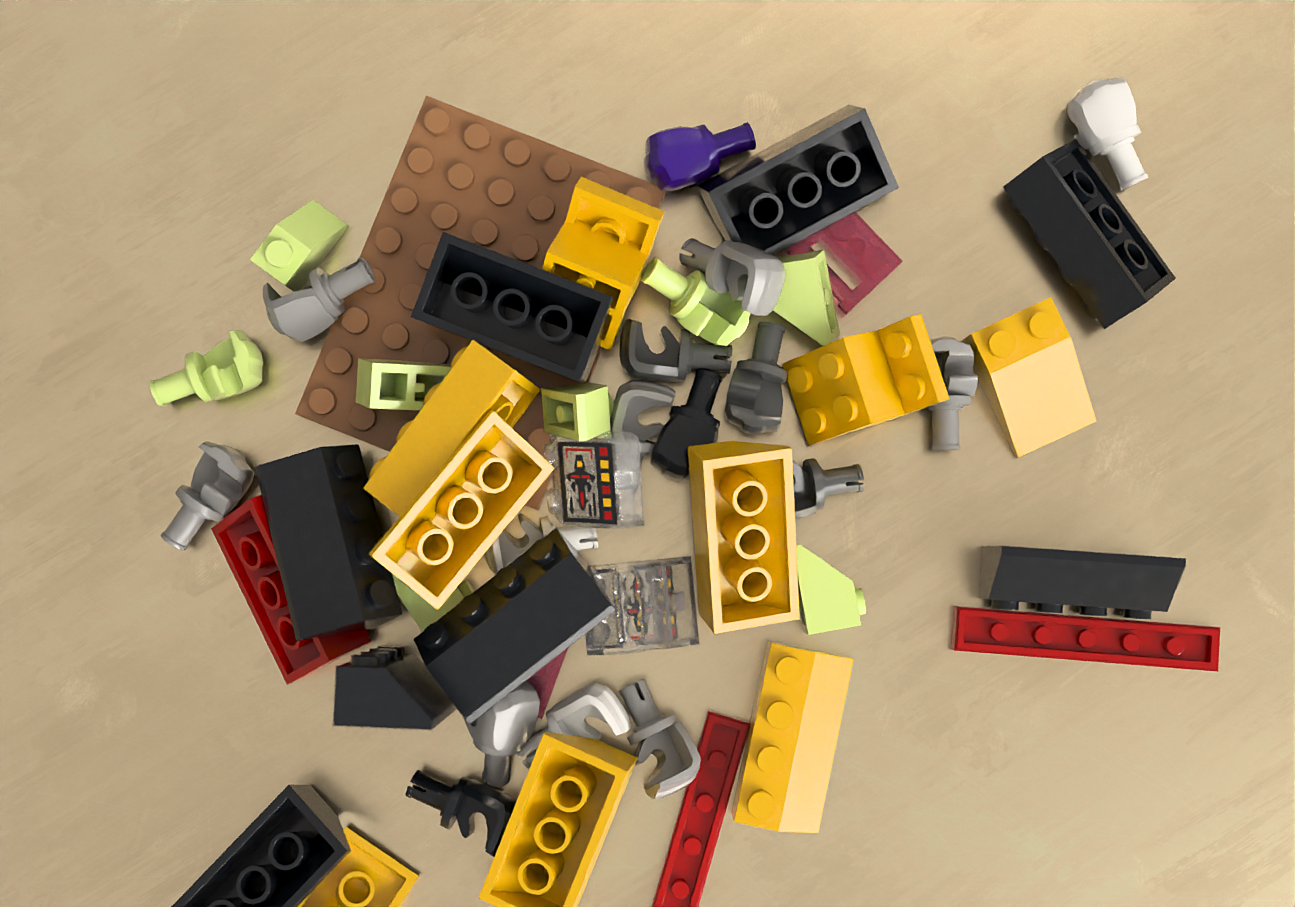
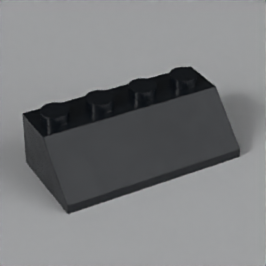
(801, 183)
(1088, 233)
(513, 307)
(323, 541)
(1078, 579)
(513, 625)
(388, 692)
(276, 856)

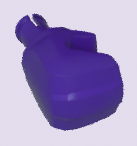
(692, 154)

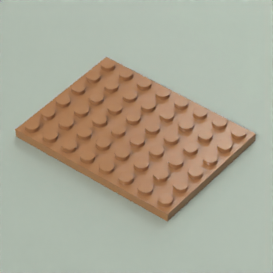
(478, 186)

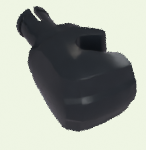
(687, 427)
(463, 802)

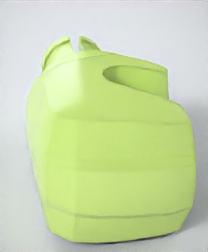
(696, 306)
(221, 373)

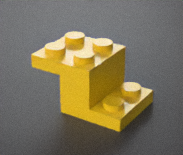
(605, 246)
(865, 380)

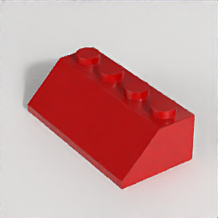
(252, 559)

